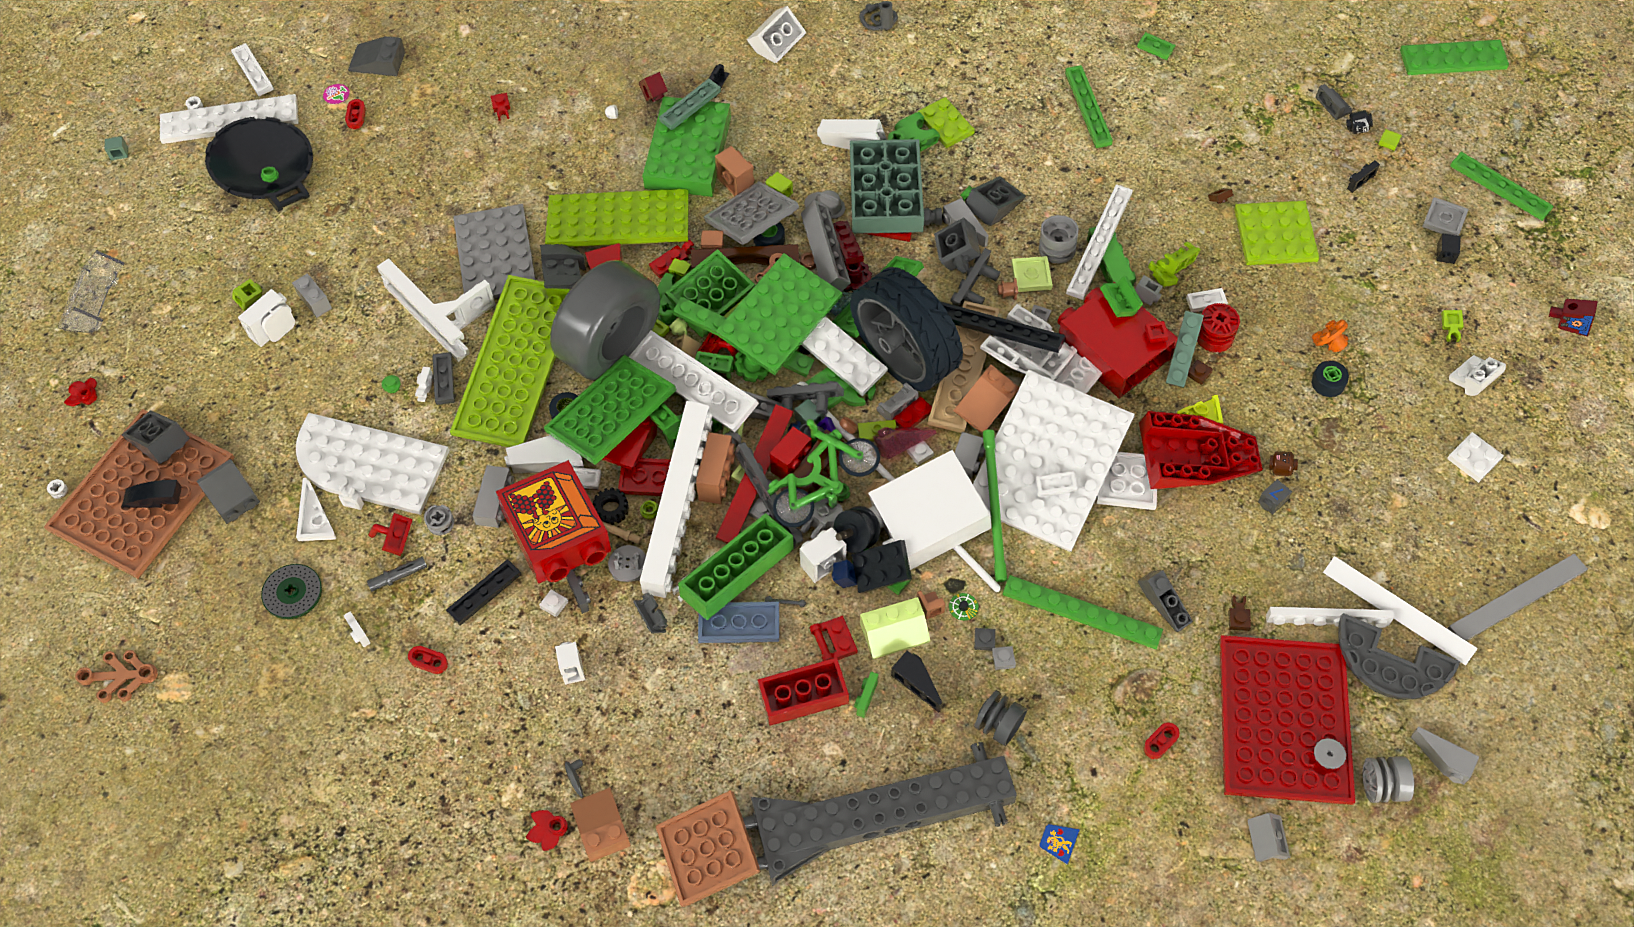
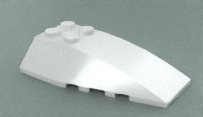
(1063, 367)

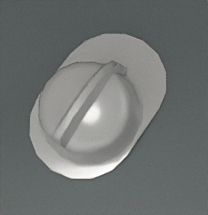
(830, 199)

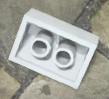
(777, 35)

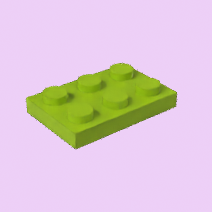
(947, 121)

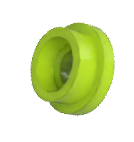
(649, 504)

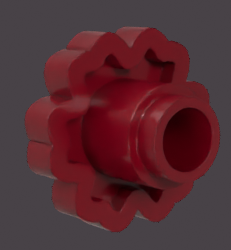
(858, 275)

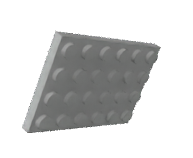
(493, 247)

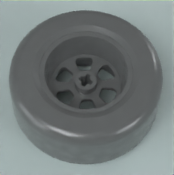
(604, 318)

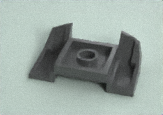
(561, 265)

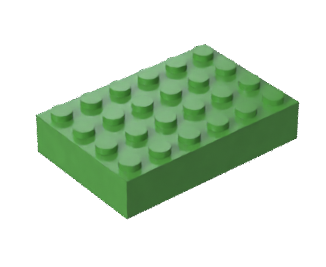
(687, 153)

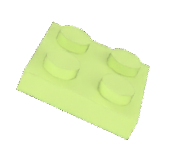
(1032, 273)

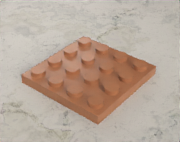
(707, 848)

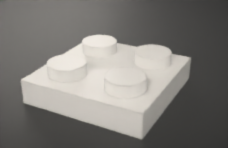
(1475, 457)

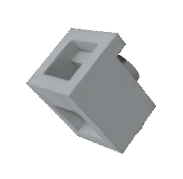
(1148, 290)

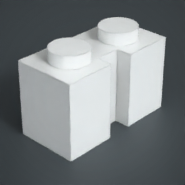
(570, 662)

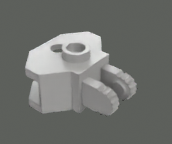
(822, 518)

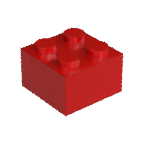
(789, 453)

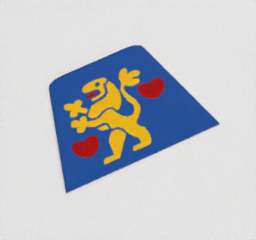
(1059, 841)

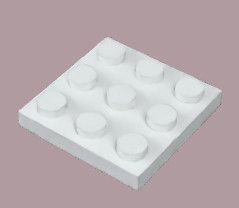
(1128, 483)

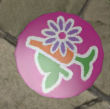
(336, 94)

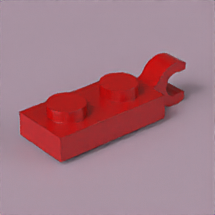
(661, 264)

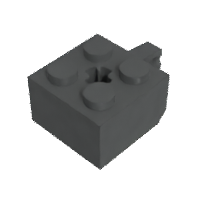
(957, 245)

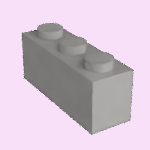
(487, 507)

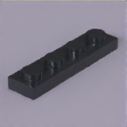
(483, 592)

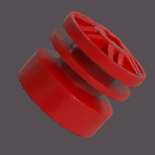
(1218, 327)

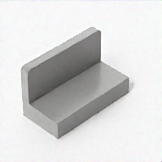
(1268, 837)

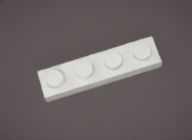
(252, 69)

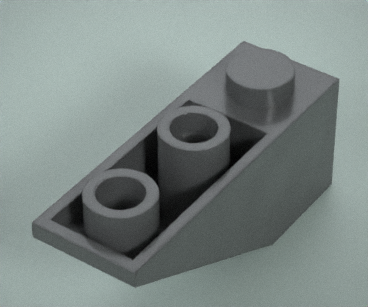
(1165, 599)

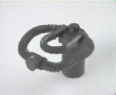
(887, 16)

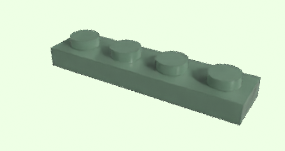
(690, 104)
(1184, 349)

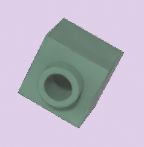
(116, 148)

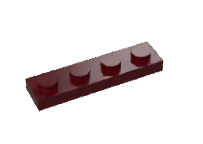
(848, 244)

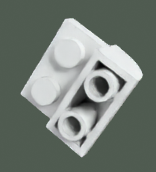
(1477, 374)

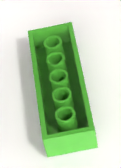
(736, 566)

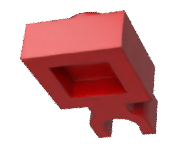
(500, 104)

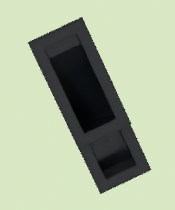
(152, 494)

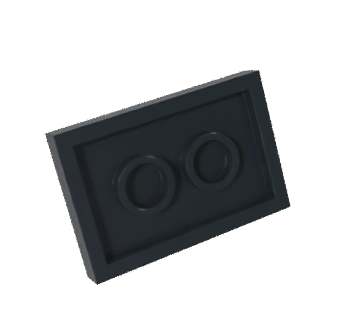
(881, 566)

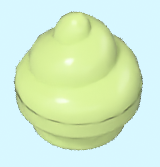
(679, 327)

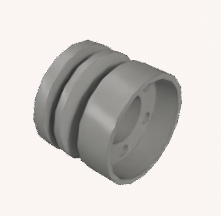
(1058, 238)
(1388, 779)

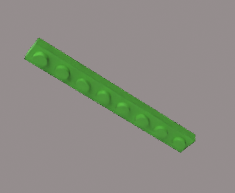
(711, 321)
(1083, 612)

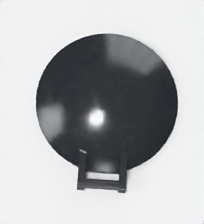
(251, 144)

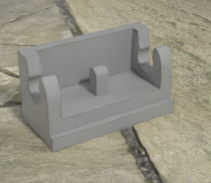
(897, 402)

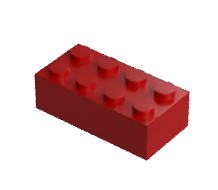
(803, 691)

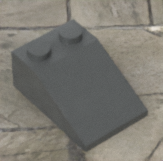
(378, 56)
(994, 200)
(156, 436)
(228, 491)

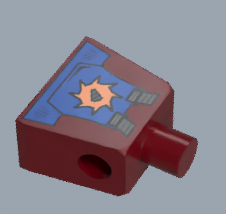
(1575, 315)

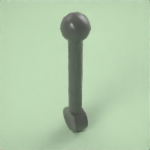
(802, 603)

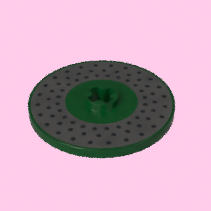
(301, 601)

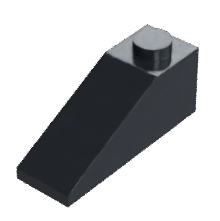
(913, 675)

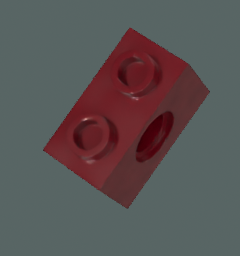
(653, 87)

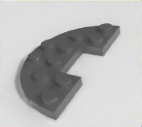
(1387, 672)

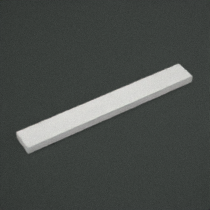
(1099, 242)
(1403, 612)

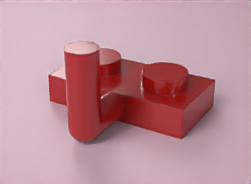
(714, 343)
(395, 534)

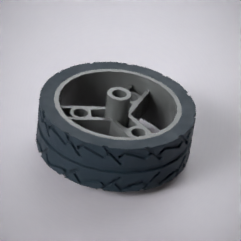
(906, 328)

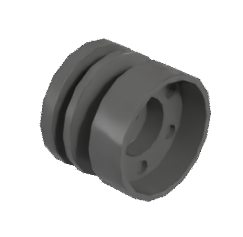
(1003, 719)

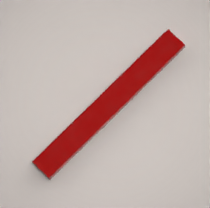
(746, 492)

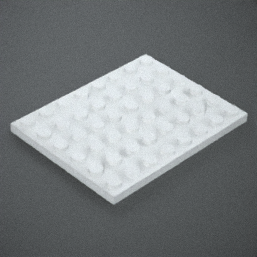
(1049, 433)

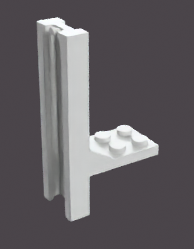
(434, 316)

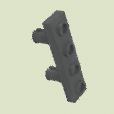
(965, 286)
(812, 391)

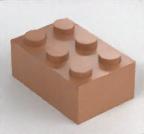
(715, 468)

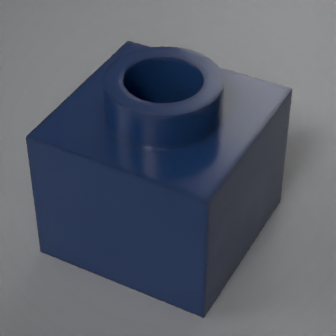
(844, 574)

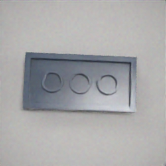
(741, 623)

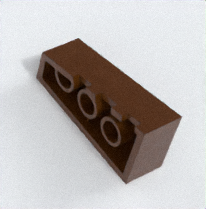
(806, 468)

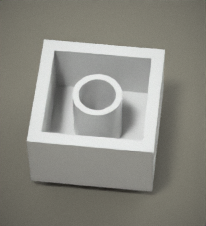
(820, 554)

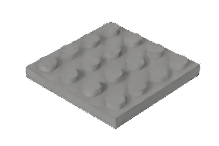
(751, 212)

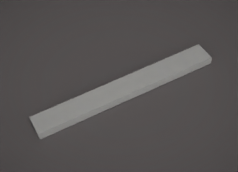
(1518, 598)

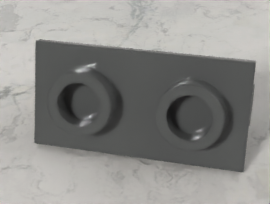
(654, 619)

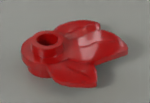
(82, 392)
(544, 830)

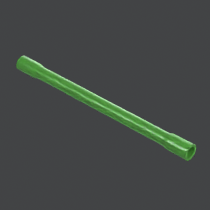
(999, 565)

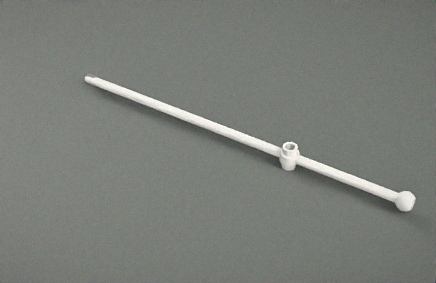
(885, 474)

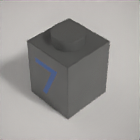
(1274, 497)

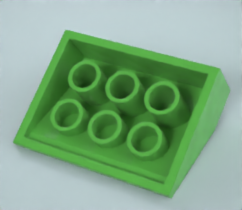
(712, 284)

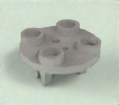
(618, 563)

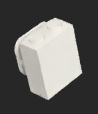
(267, 318)

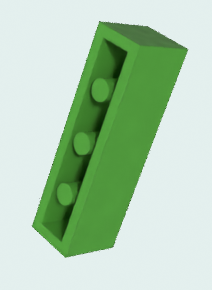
(1114, 263)

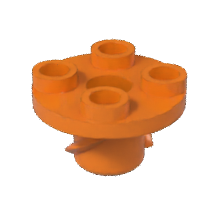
(1332, 336)

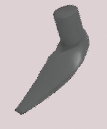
(573, 777)

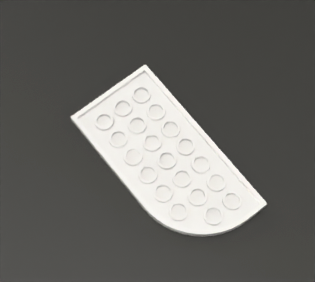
(374, 462)

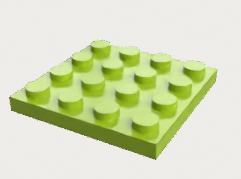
(1276, 233)

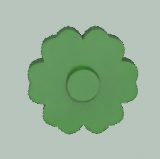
(748, 368)

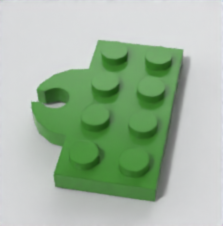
(850, 395)

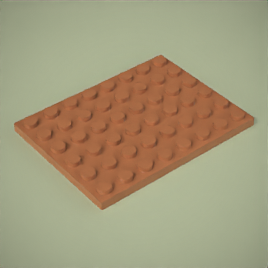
(133, 536)

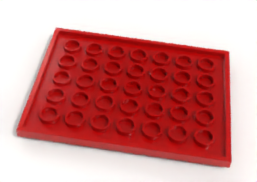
(1275, 711)

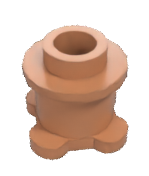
(1008, 289)

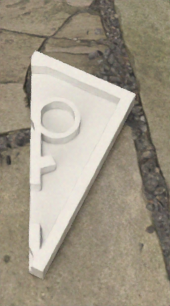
(312, 519)

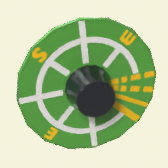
(963, 606)

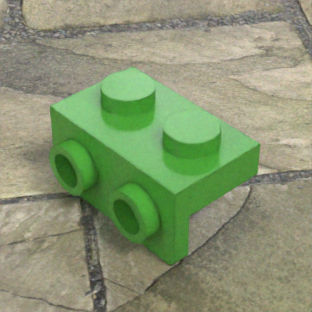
(1122, 297)

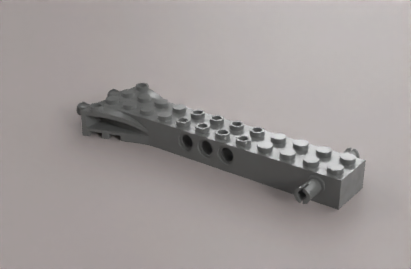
(802, 831)

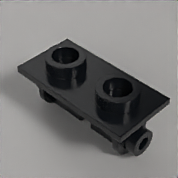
(719, 75)

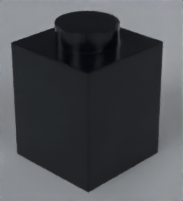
(1448, 248)

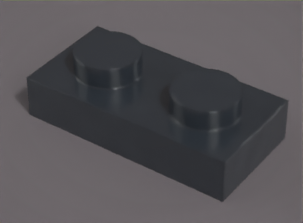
(1360, 178)

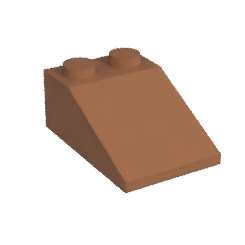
(986, 399)
(600, 825)

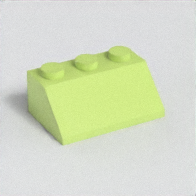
(894, 628)

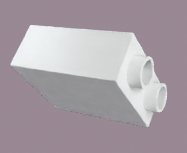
(930, 509)

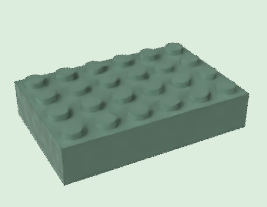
(886, 186)

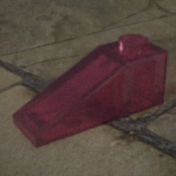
(896, 440)

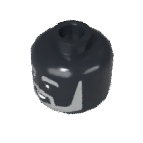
(1359, 122)

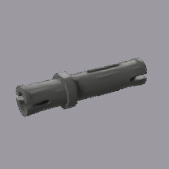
(396, 574)

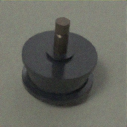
(857, 528)

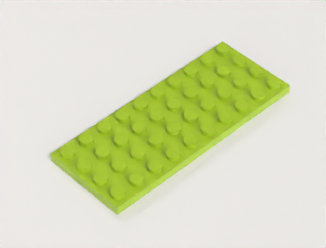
(511, 366)

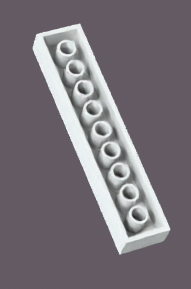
(675, 500)

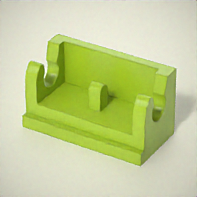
(1180, 259)

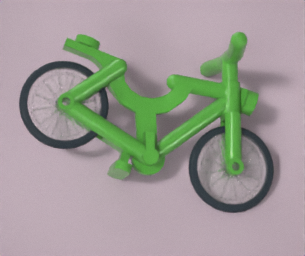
(857, 457)

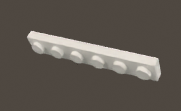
(1325, 616)

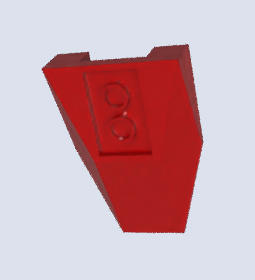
(1195, 450)

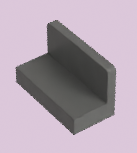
(1333, 102)

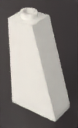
(842, 131)
(540, 455)

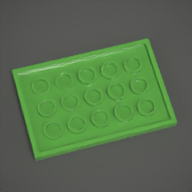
(779, 313)
(610, 409)

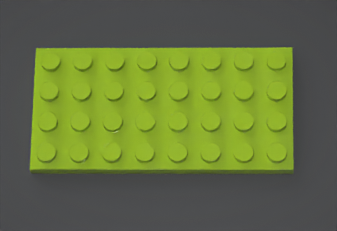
(618, 218)

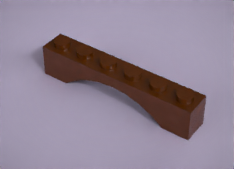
(744, 255)

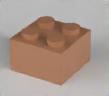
(734, 171)

